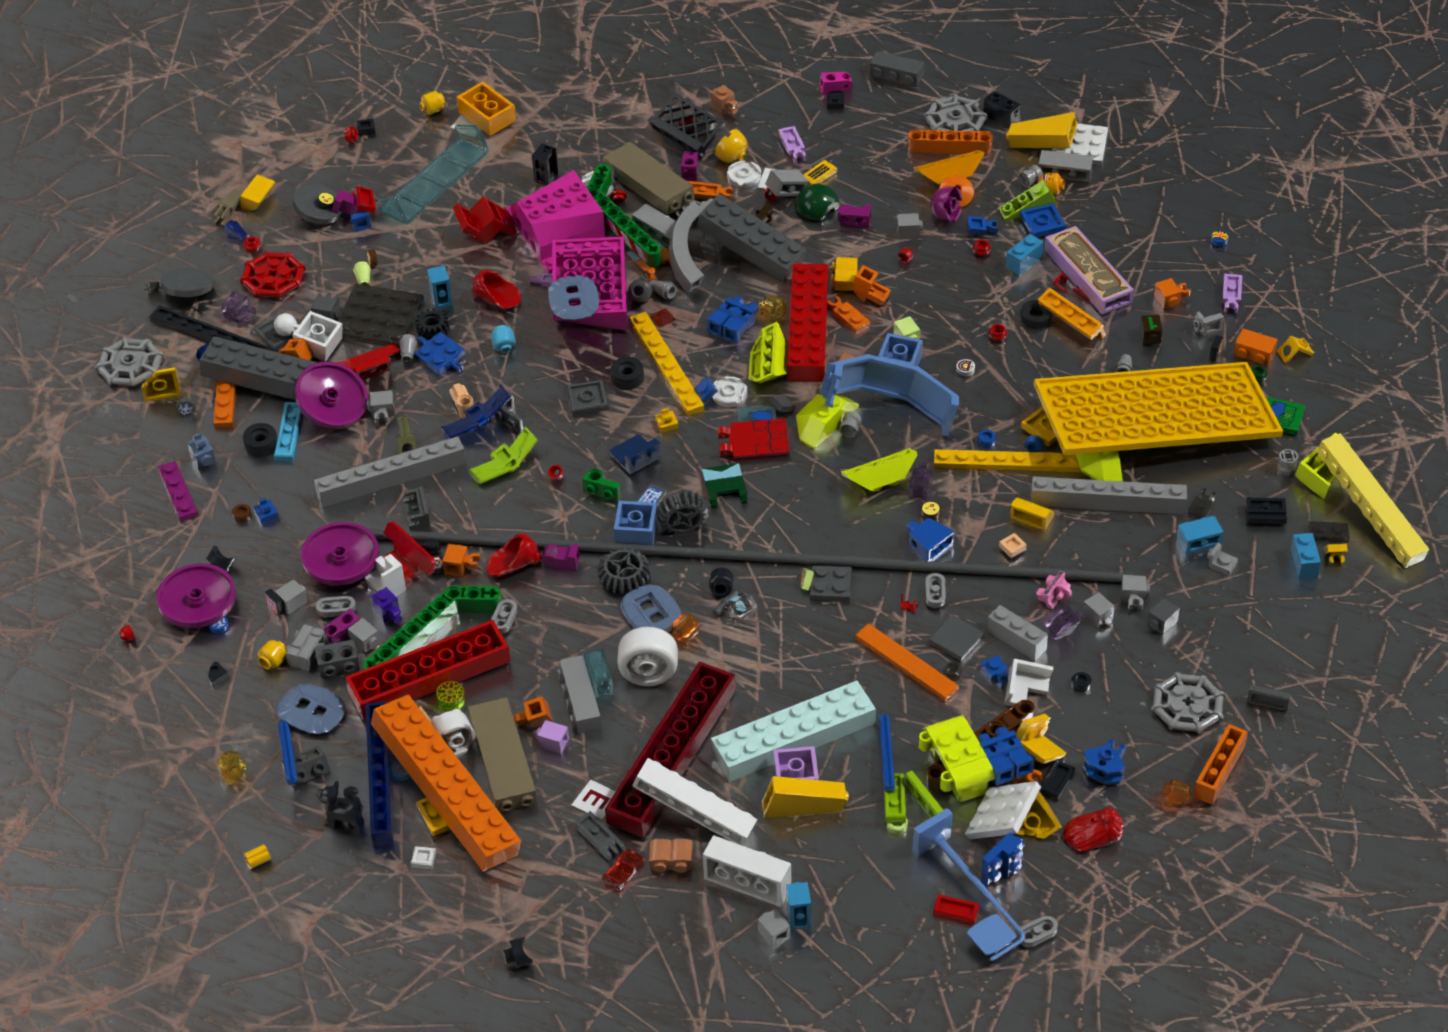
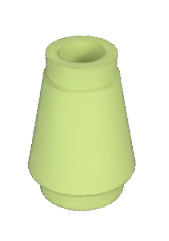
(362, 273)

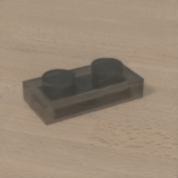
(1329, 531)

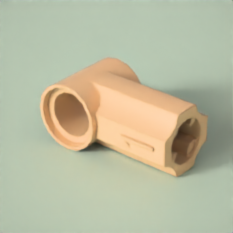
(461, 398)

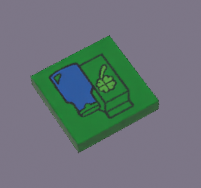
(1288, 414)

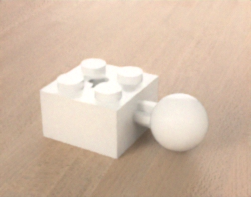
(318, 331)

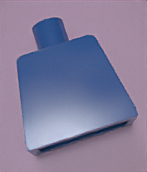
(929, 538)

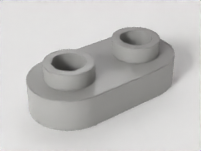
(935, 590)
(335, 606)
(503, 618)
(1036, 931)

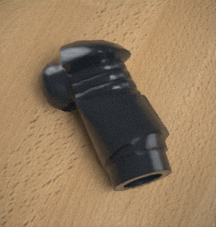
(431, 546)

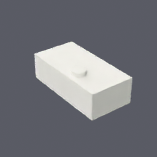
(746, 870)

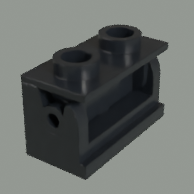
(1001, 109)
(545, 164)

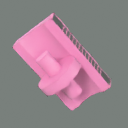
(1056, 590)

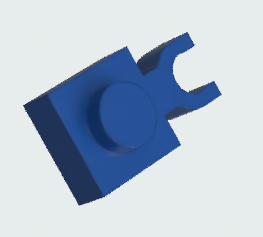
(978, 225)
(995, 669)

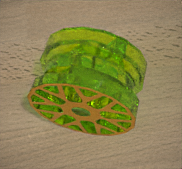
(450, 697)

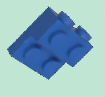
(1002, 860)

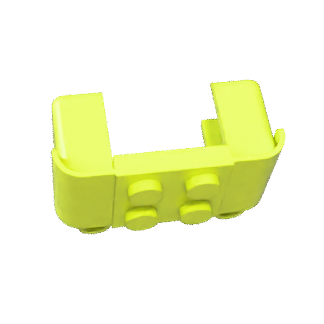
(961, 755)

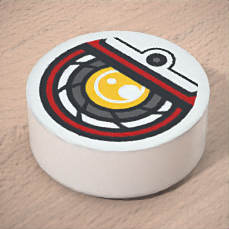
(965, 368)

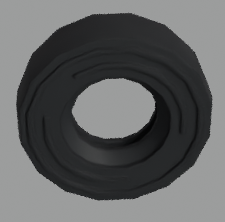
(1035, 322)

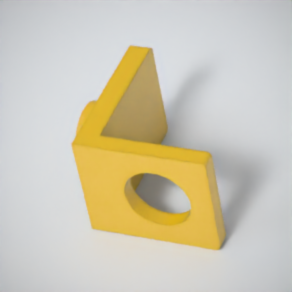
(1296, 345)

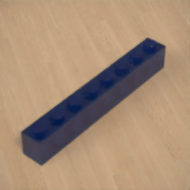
(379, 784)

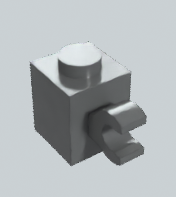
(327, 306)

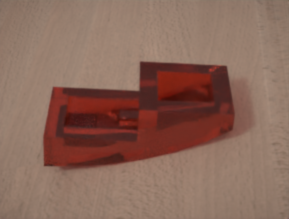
(624, 869)

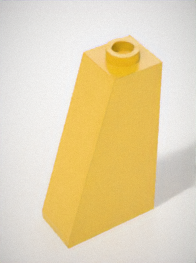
(1043, 132)
(802, 797)

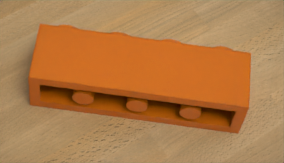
(1220, 764)

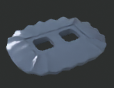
(560, 299)
(663, 604)
(303, 718)

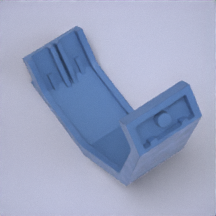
(892, 380)

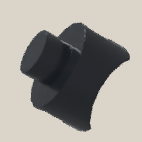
(220, 560)
(516, 953)

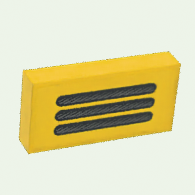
(820, 172)

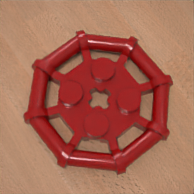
(263, 274)

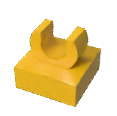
(666, 421)
(1335, 550)

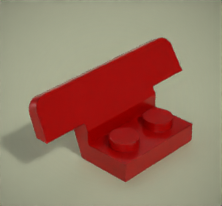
(372, 362)
(409, 553)

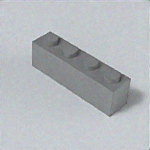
(580, 694)

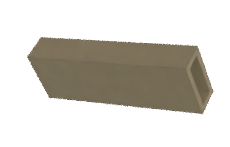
(649, 178)
(502, 755)

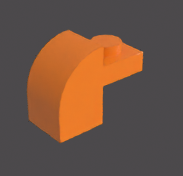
(866, 286)

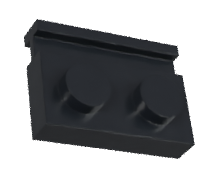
(1266, 510)

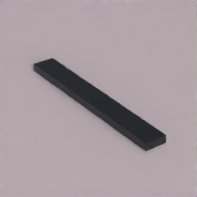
(197, 328)

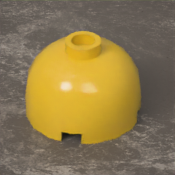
(732, 148)

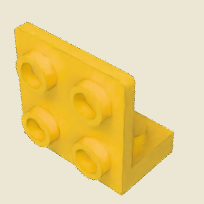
(1034, 742)

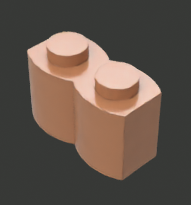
(671, 855)

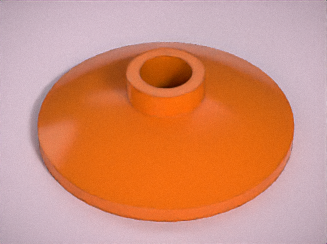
(965, 187)

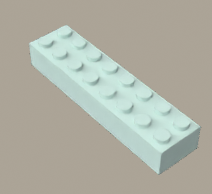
(801, 725)

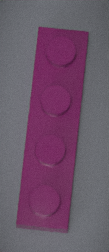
(178, 491)

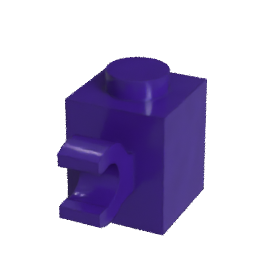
(386, 605)

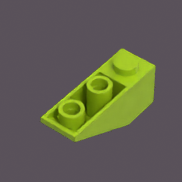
(1033, 197)

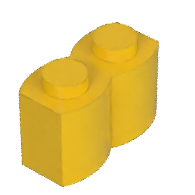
(845, 272)

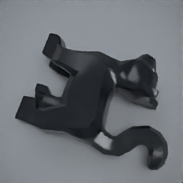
(343, 809)

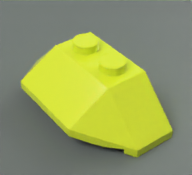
(768, 355)
(818, 421)
(1101, 465)
(883, 470)

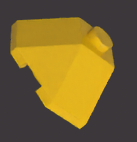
(161, 385)
(1039, 820)

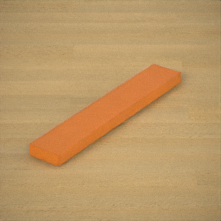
(907, 662)

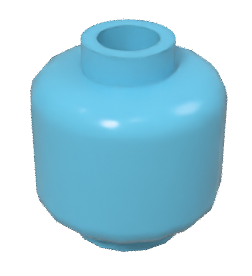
(503, 339)

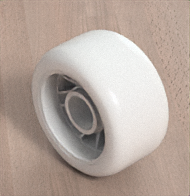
(647, 656)

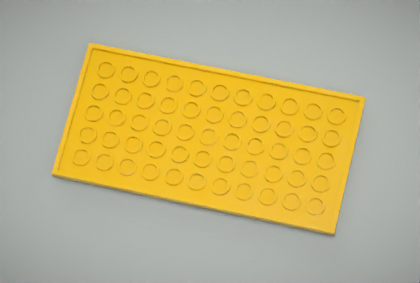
(1156, 408)

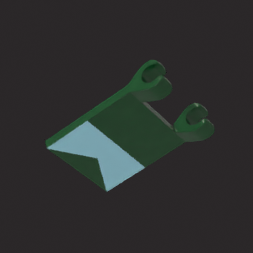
(724, 480)

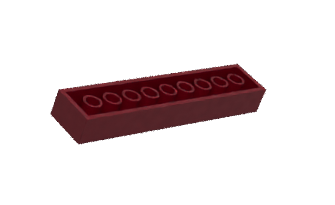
(672, 744)

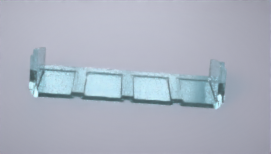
(436, 176)

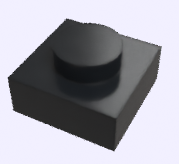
(835, 100)

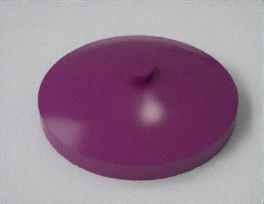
(331, 395)
(339, 553)
(196, 595)

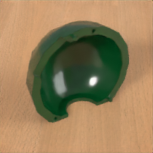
(816, 201)

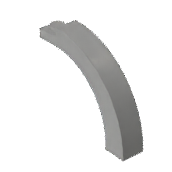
(681, 262)

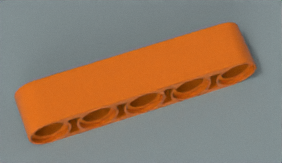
(949, 141)

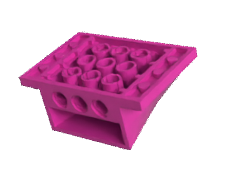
(557, 213)
(605, 265)

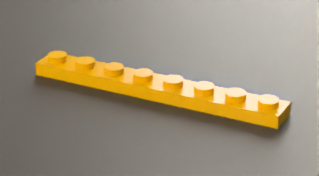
(666, 363)
(1005, 460)

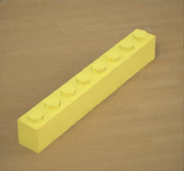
(1372, 500)

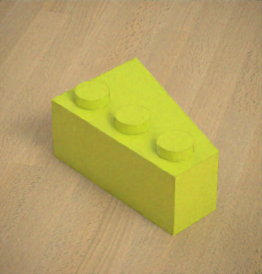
(1315, 473)

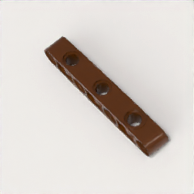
(1009, 718)

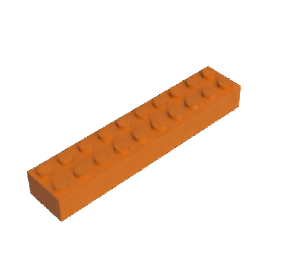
(446, 783)

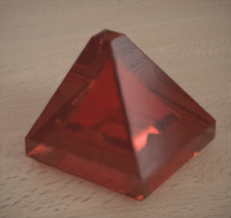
(662, 317)

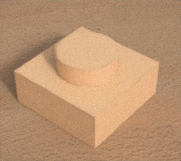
(1012, 545)

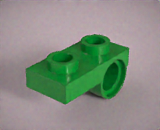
(596, 484)

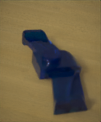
(477, 415)

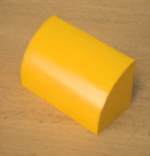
(256, 192)
(1031, 513)

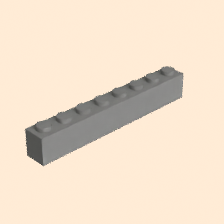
(390, 471)
(1109, 495)

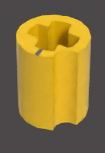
(257, 856)

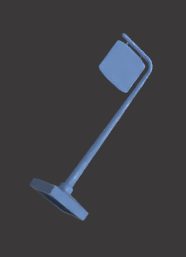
(990, 933)

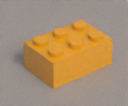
(486, 108)

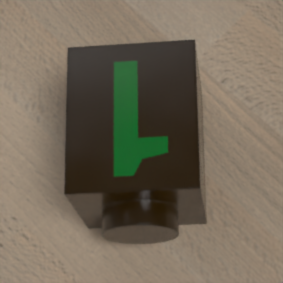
(1151, 329)

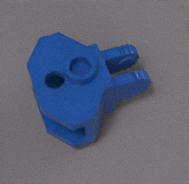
(1106, 761)

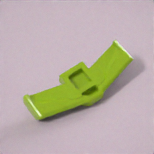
(504, 458)

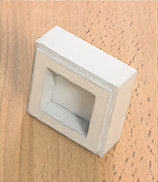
(423, 857)

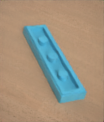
(288, 432)

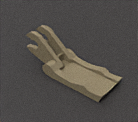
(227, 205)

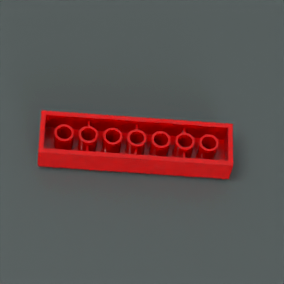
(808, 322)
(430, 666)

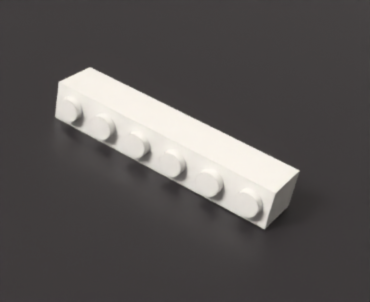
(694, 802)

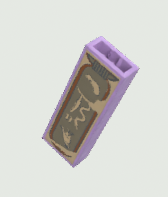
(1089, 270)

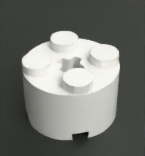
(455, 731)

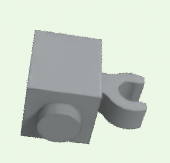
(381, 405)
(1134, 590)

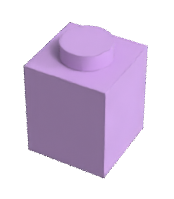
(552, 737)

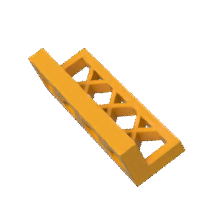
(1071, 314)

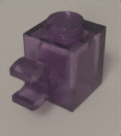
(238, 307)
(920, 482)
(1063, 622)

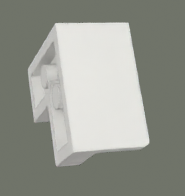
(388, 574)
(1026, 678)

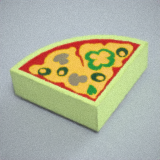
(806, 578)

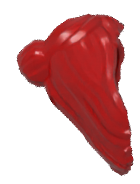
(495, 290)
(513, 555)
(1094, 830)

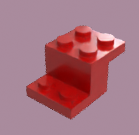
(484, 220)

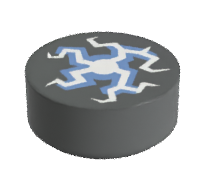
(185, 406)

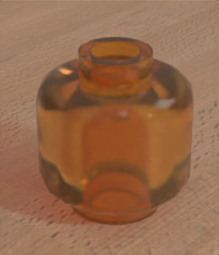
(685, 627)
(1177, 793)

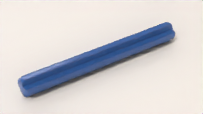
(287, 752)
(886, 752)

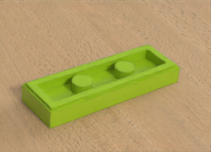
(921, 794)
(895, 801)

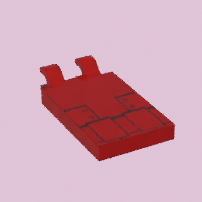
(755, 439)

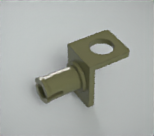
(405, 435)

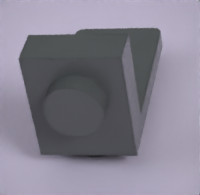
(507, 416)

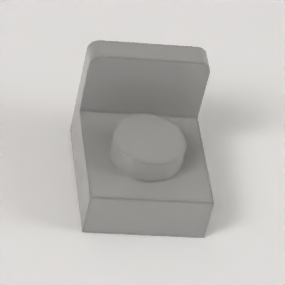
(1209, 324)
(1221, 561)

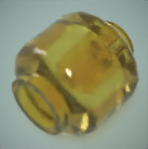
(772, 307)
(231, 765)

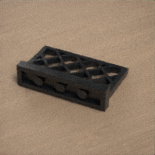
(680, 137)

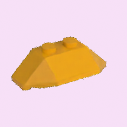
(958, 165)

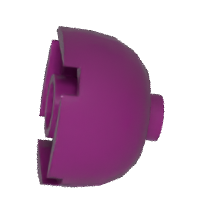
(946, 203)

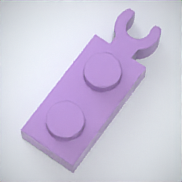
(792, 143)
(1232, 292)

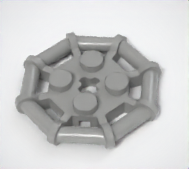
(964, 114)
(131, 350)
(1186, 693)

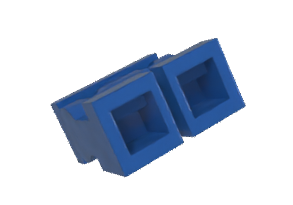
(732, 319)
(1006, 755)

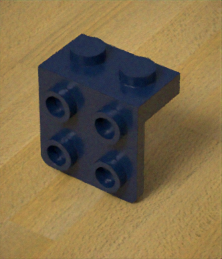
(636, 453)

